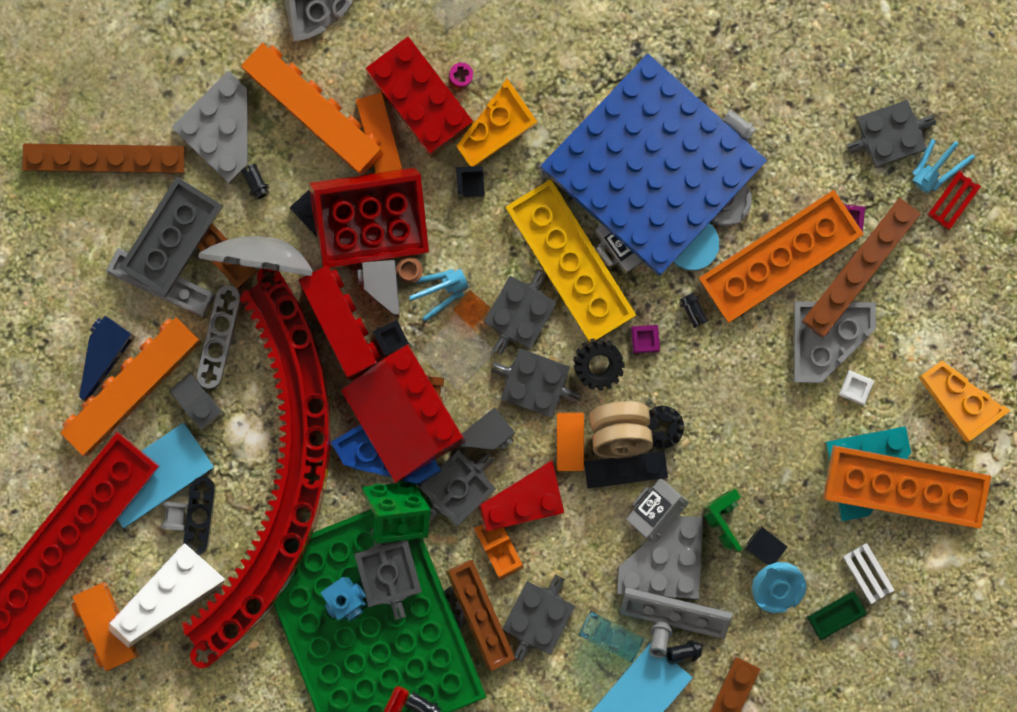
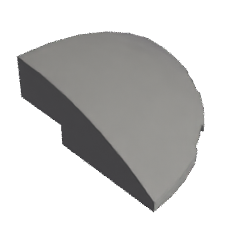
(313, 16)
(259, 253)

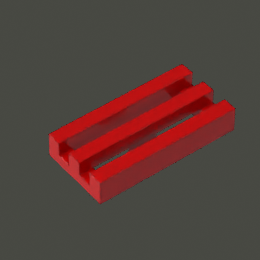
(967, 182)

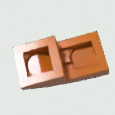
(570, 441)
(500, 551)

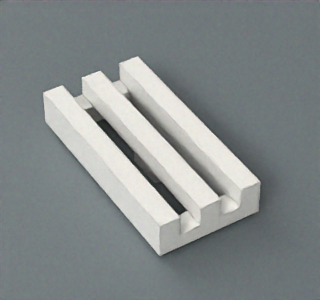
(879, 592)

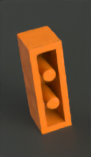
(97, 611)

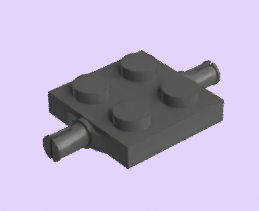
(891, 134)
(519, 312)
(535, 382)
(458, 487)
(388, 574)
(538, 617)

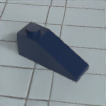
(103, 351)

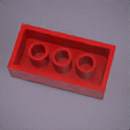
(419, 97)
(339, 323)

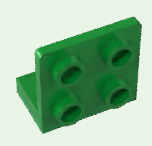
(724, 504)
(397, 511)

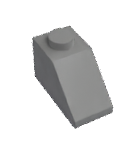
(381, 284)

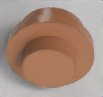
(409, 270)

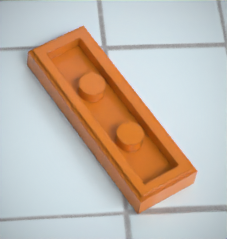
(376, 121)

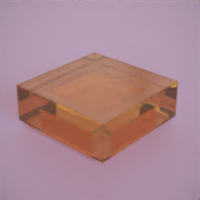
(471, 308)

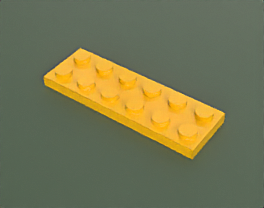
(570, 261)

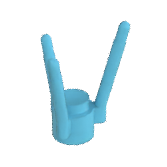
(927, 177)
(453, 282)

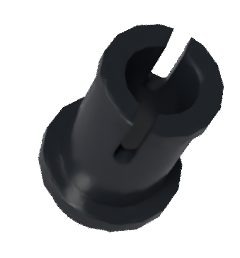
(255, 182)
(693, 308)
(680, 653)
(420, 704)

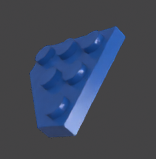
(359, 453)

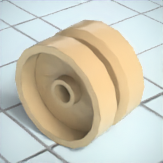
(621, 429)

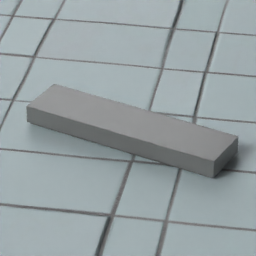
(183, 293)
(675, 613)

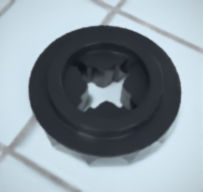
(675, 429)

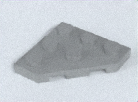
(219, 127)
(817, 356)
(668, 565)

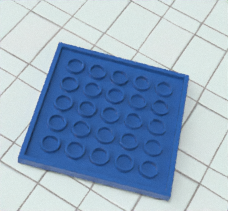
(653, 164)

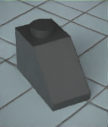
(197, 402)
(489, 433)

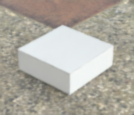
(856, 388)

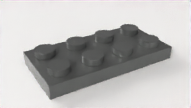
(171, 236)

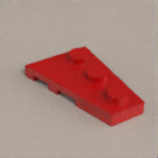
(524, 501)

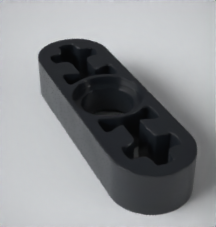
(205, 537)

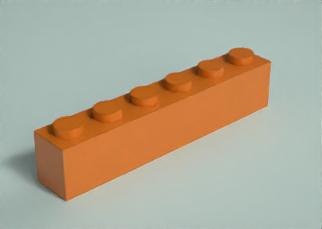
(312, 109)
(131, 386)

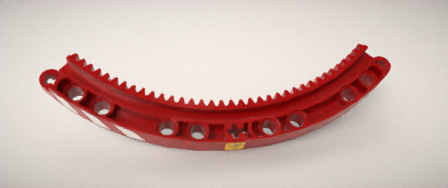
(271, 564)

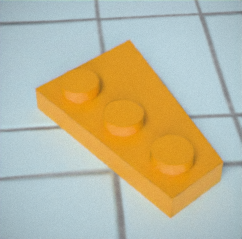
(497, 126)
(963, 403)

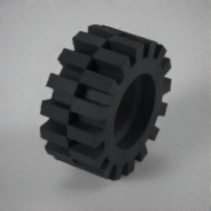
(598, 379)

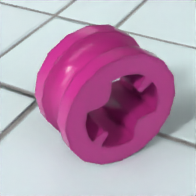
(468, 78)

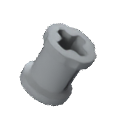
(174, 516)

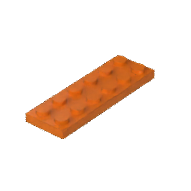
(780, 256)
(906, 487)

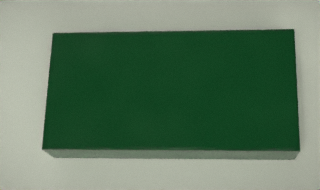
(836, 615)

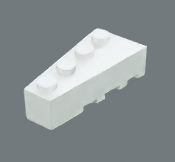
(172, 590)

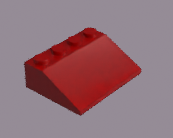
(369, 217)
(402, 414)

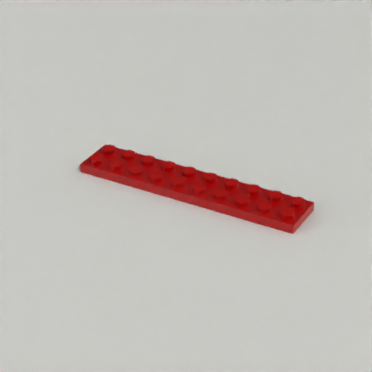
(70, 535)

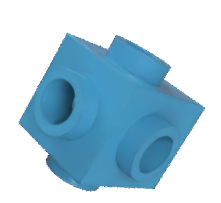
(335, 599)

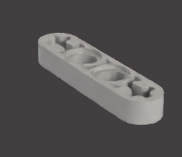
(223, 338)

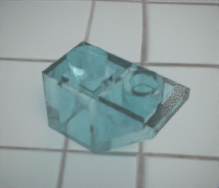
(611, 637)

